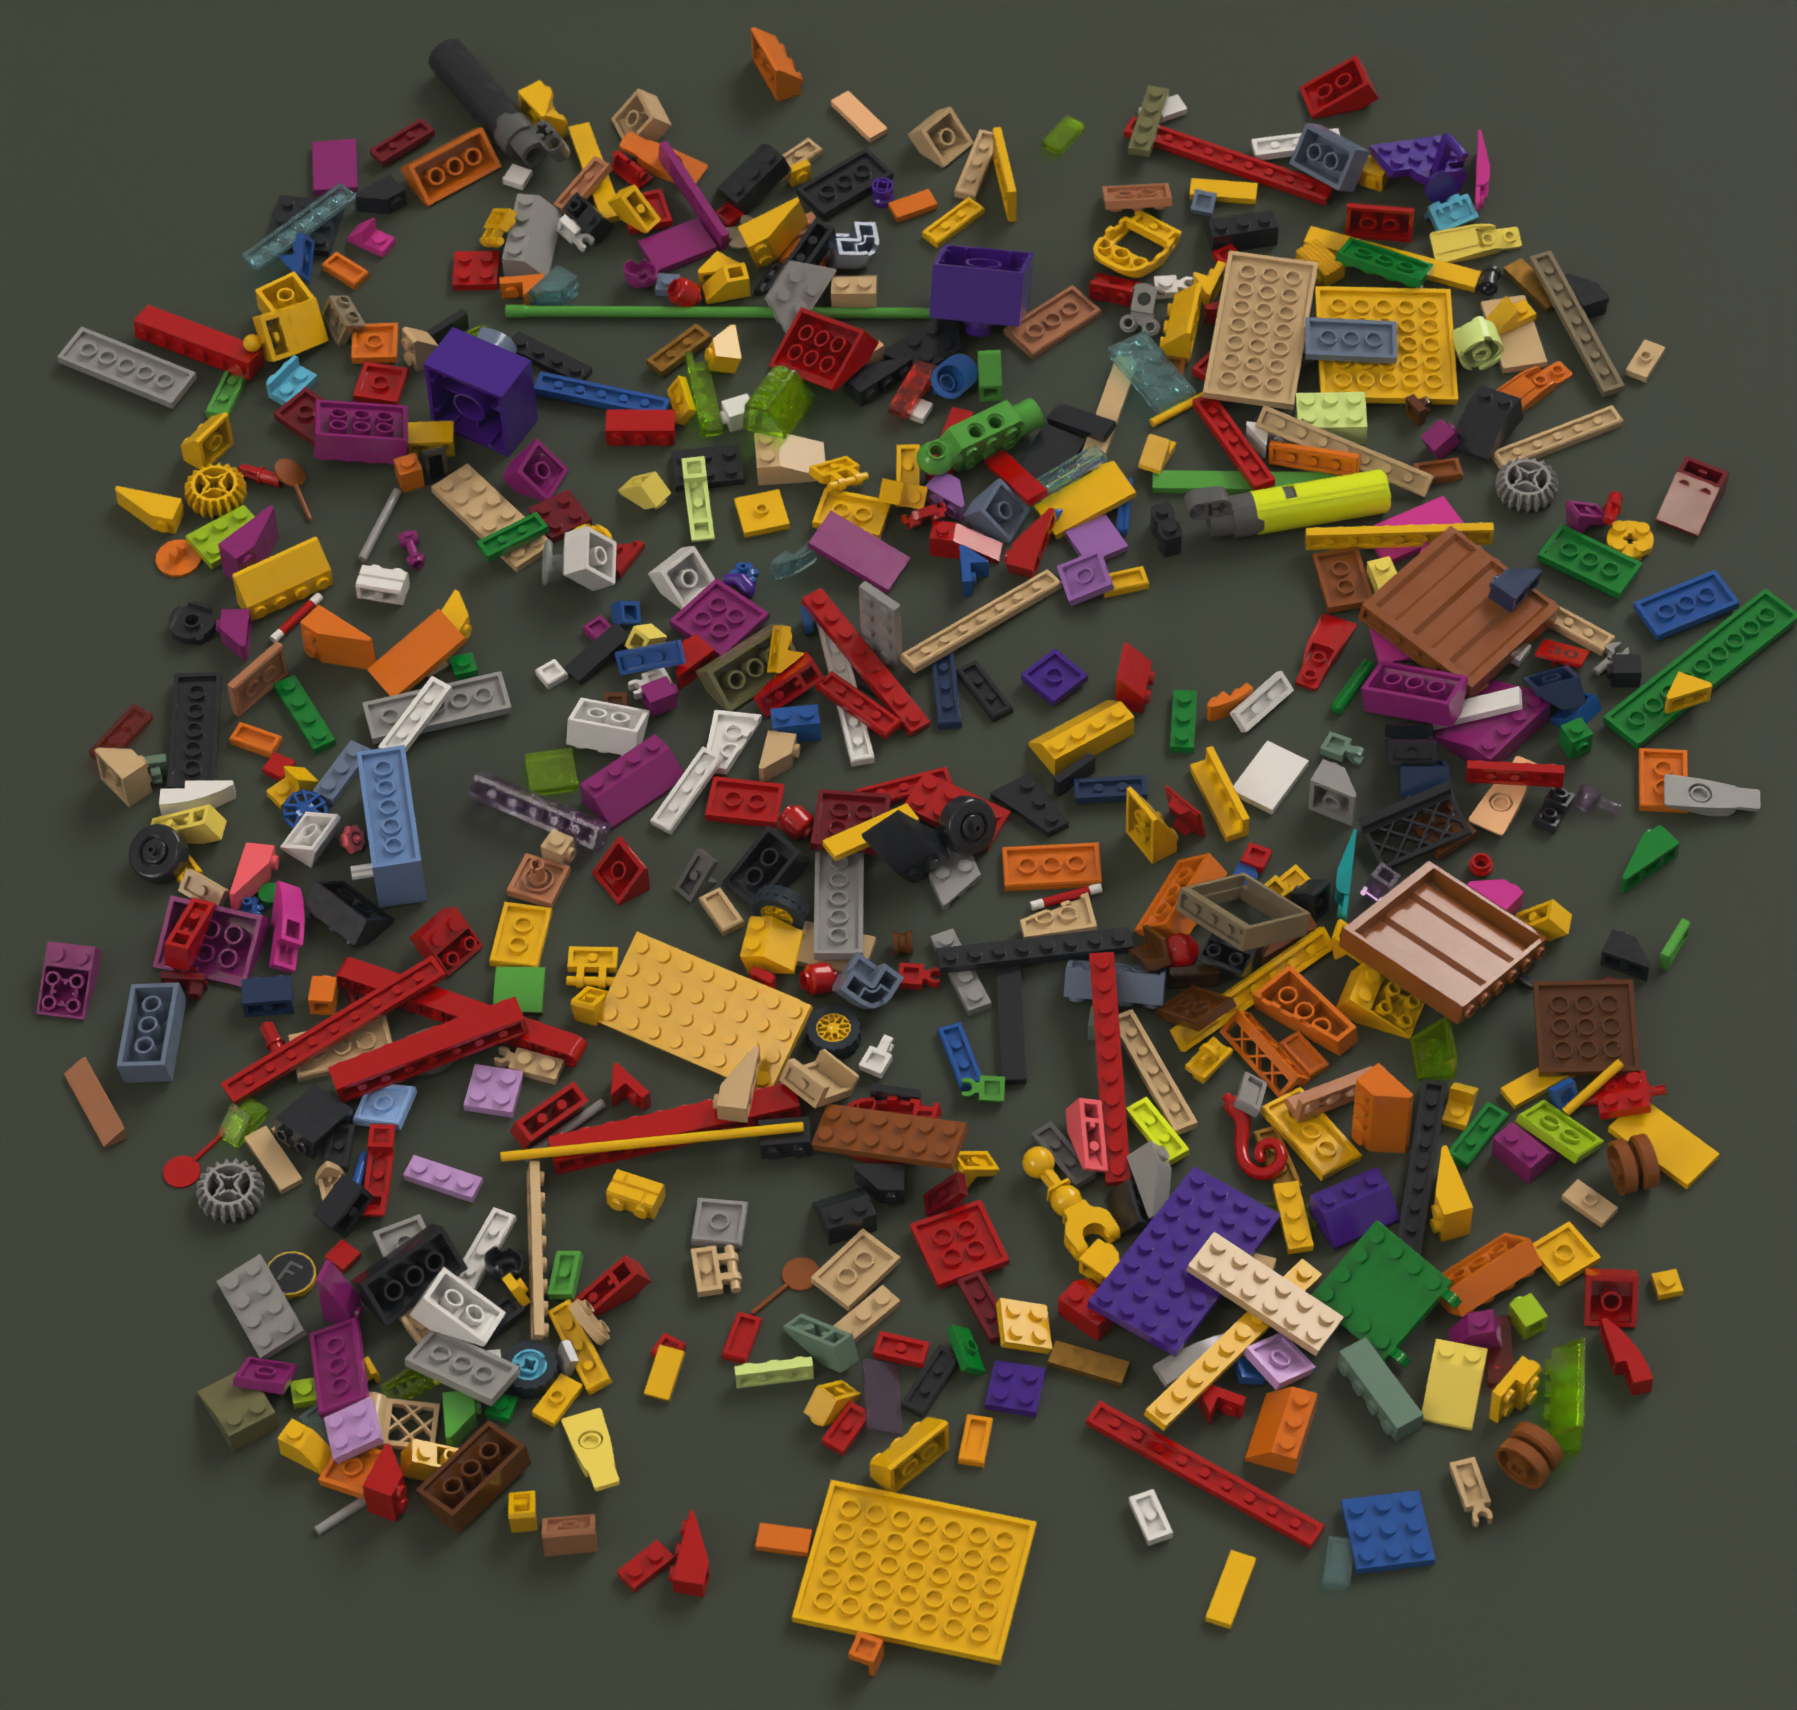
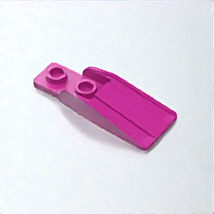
(1482, 173)

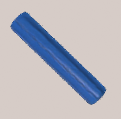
(1123, 515)

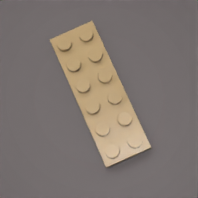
(485, 512)
(1264, 1293)

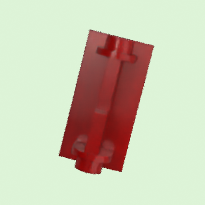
(629, 170)

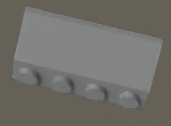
(533, 237)

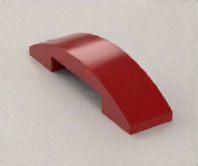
(379, 1167)

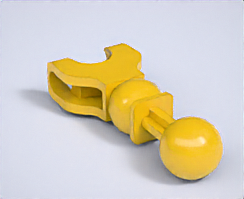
(1078, 1216)

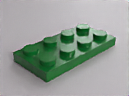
(1384, 262)
(1589, 561)

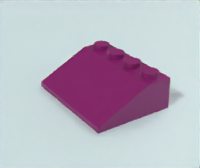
(360, 431)
(1499, 735)
(229, 945)

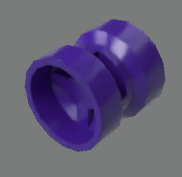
(882, 192)

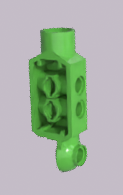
(980, 437)

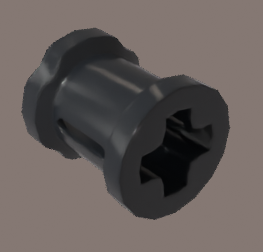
(1492, 280)

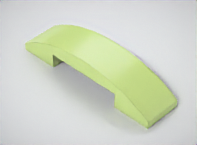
(697, 499)

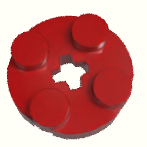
(918, 516)

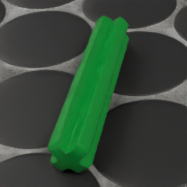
(1352, 686)

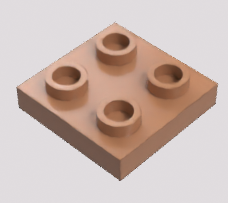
(538, 880)

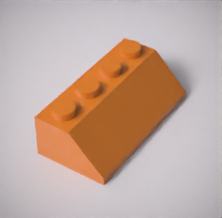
(451, 166)
(1162, 911)
(1381, 1112)
(1490, 1271)

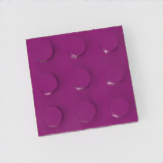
(720, 617)

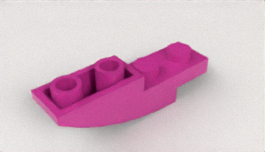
(288, 925)

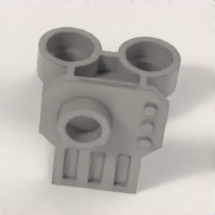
(1142, 314)

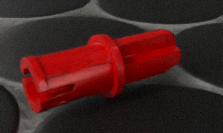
(259, 475)
(1612, 508)
(271, 1036)

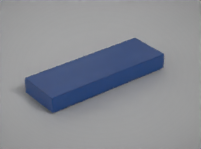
(650, 657)
(959, 1054)

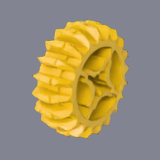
(215, 484)

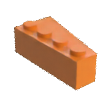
(1302, 1007)

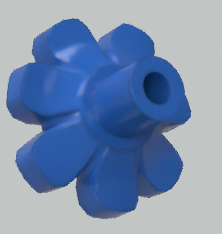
(746, 568)
(252, 905)

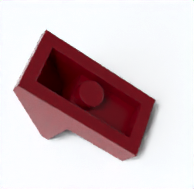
(946, 1195)

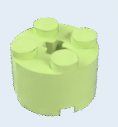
(1478, 344)

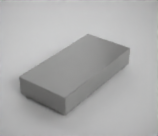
(1250, 1094)

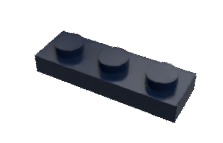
(1108, 788)

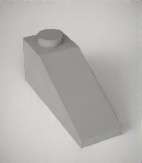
(1152, 1175)

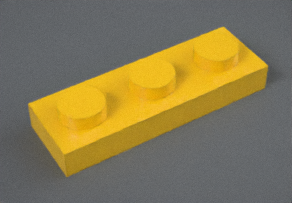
(1293, 1217)

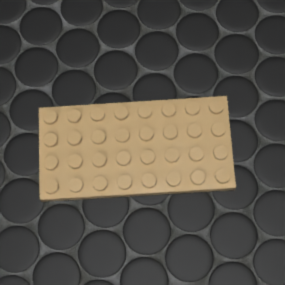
(1260, 330)

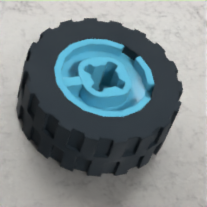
(537, 1367)

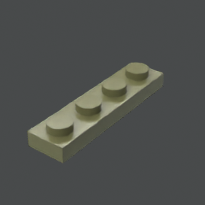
(1148, 121)

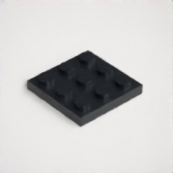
(323, 236)

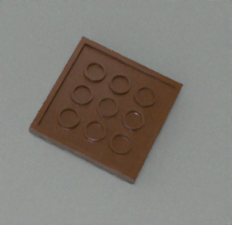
(1585, 1026)

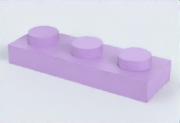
(443, 1178)

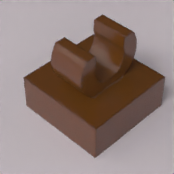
(1417, 409)

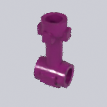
(409, 540)

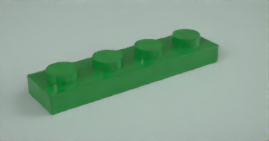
(304, 714)

